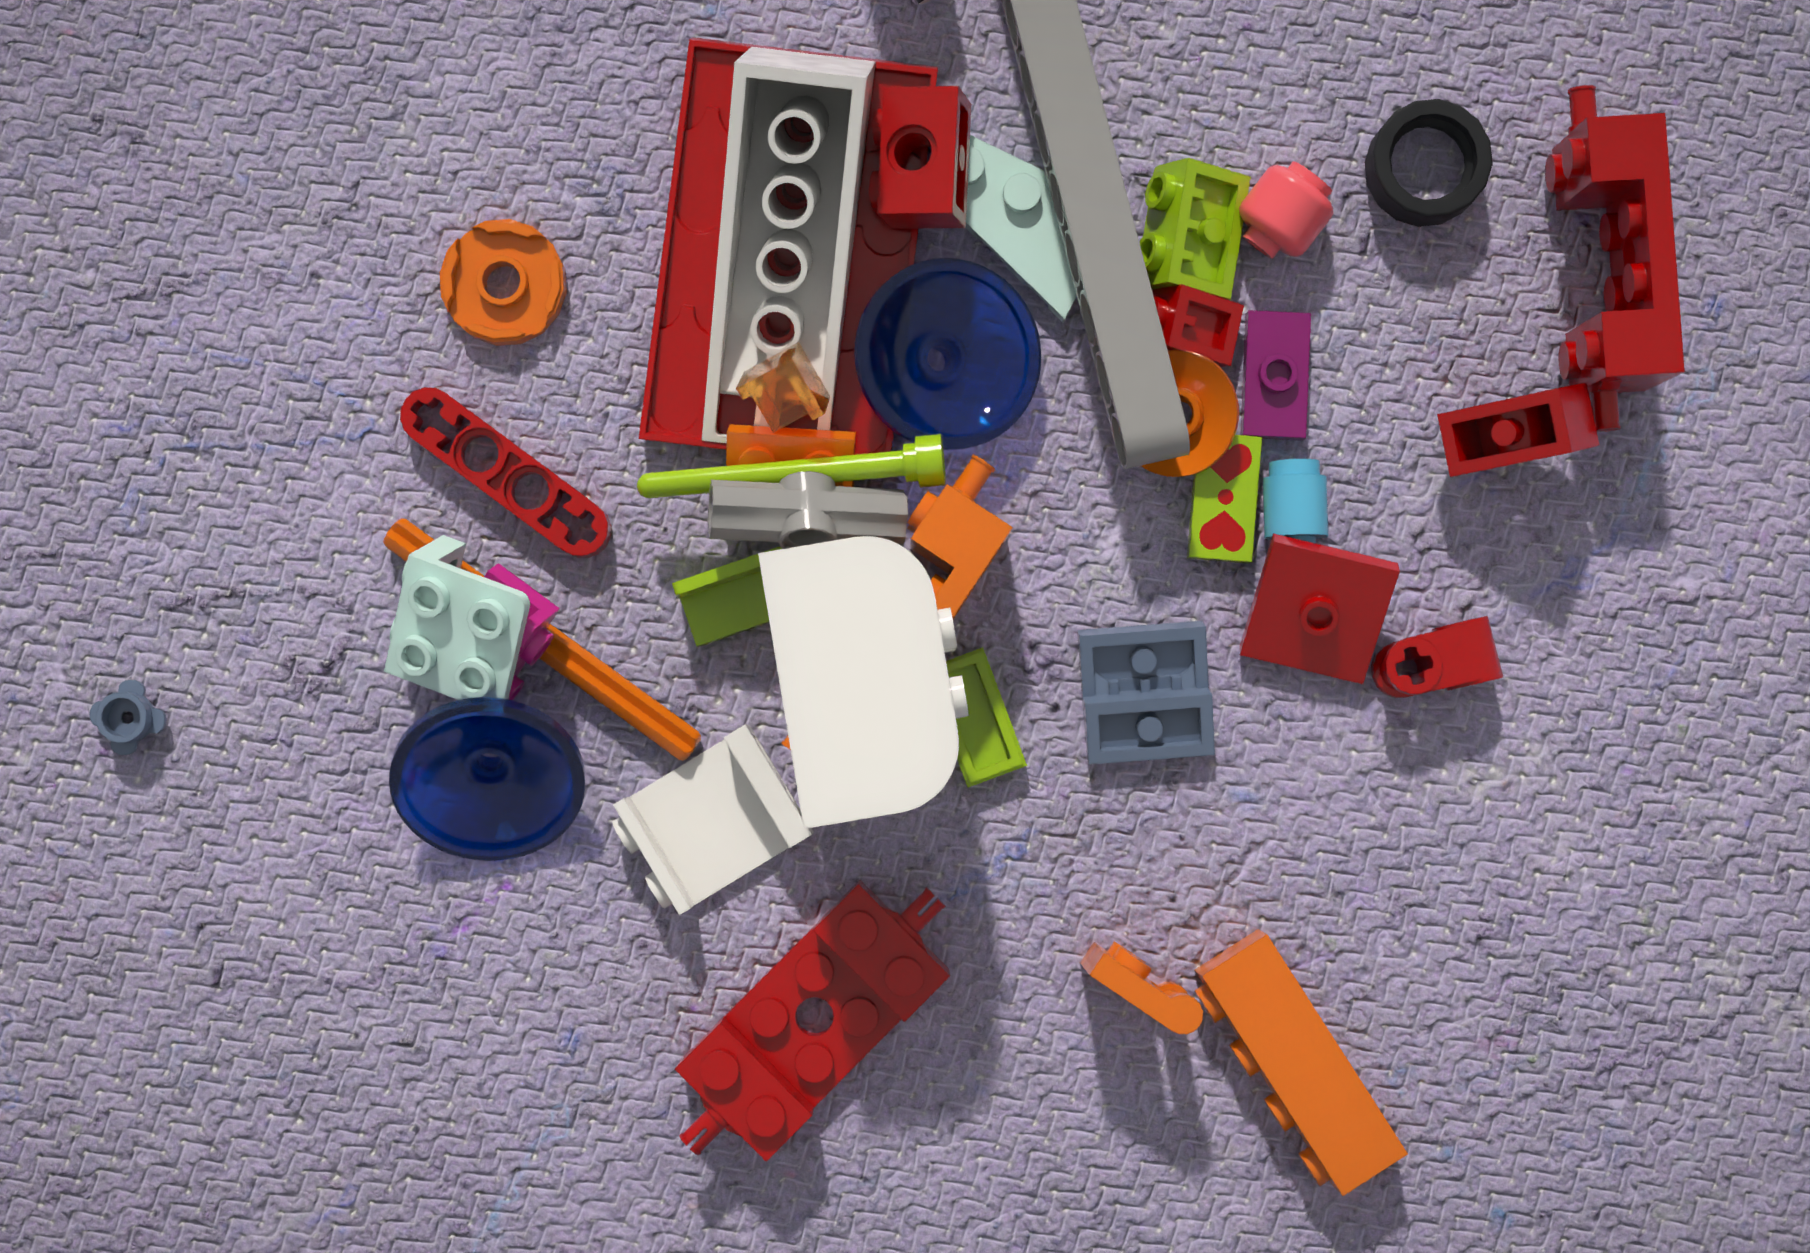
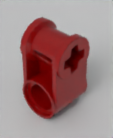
(1444, 658)

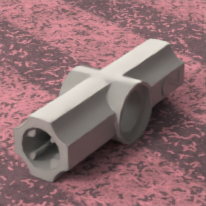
(804, 511)

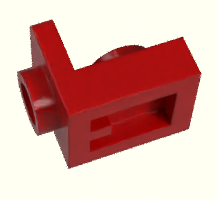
(1198, 322)

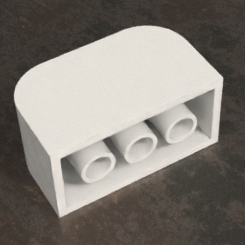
(862, 677)

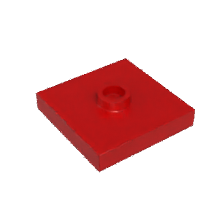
(1319, 608)

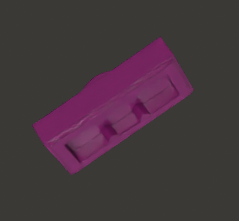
(1275, 375)

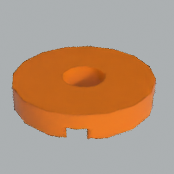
(526, 311)

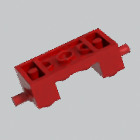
(1622, 168)
(766, 1071)

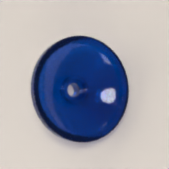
(986, 347)
(484, 803)

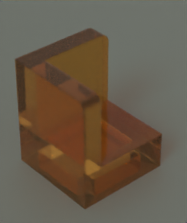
(785, 388)

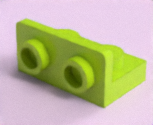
(1193, 226)

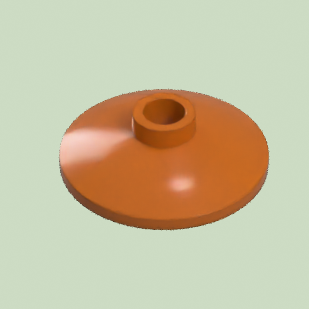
(1213, 418)

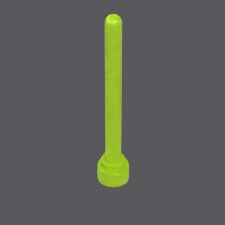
(917, 462)

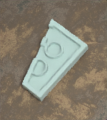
(1017, 220)

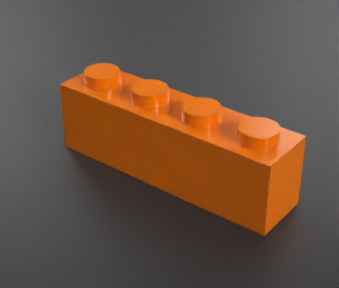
(1300, 1063)

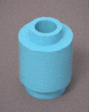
(1295, 500)

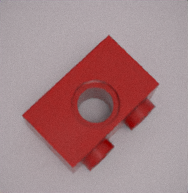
(938, 191)
(1518, 429)

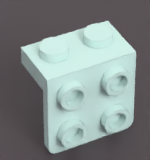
(455, 626)

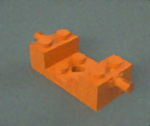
(956, 536)

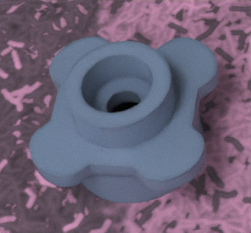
(109, 717)

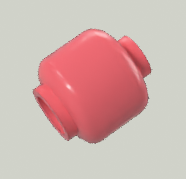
(1286, 210)

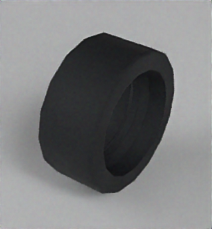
(1459, 126)

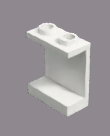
(710, 821)

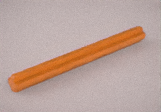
(584, 669)

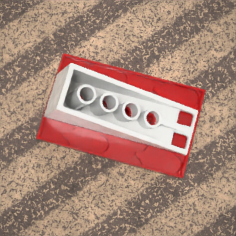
(771, 236)

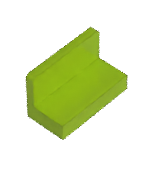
(724, 600)

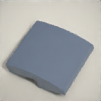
(1146, 692)

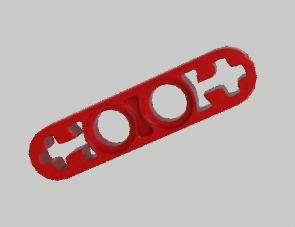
(503, 477)

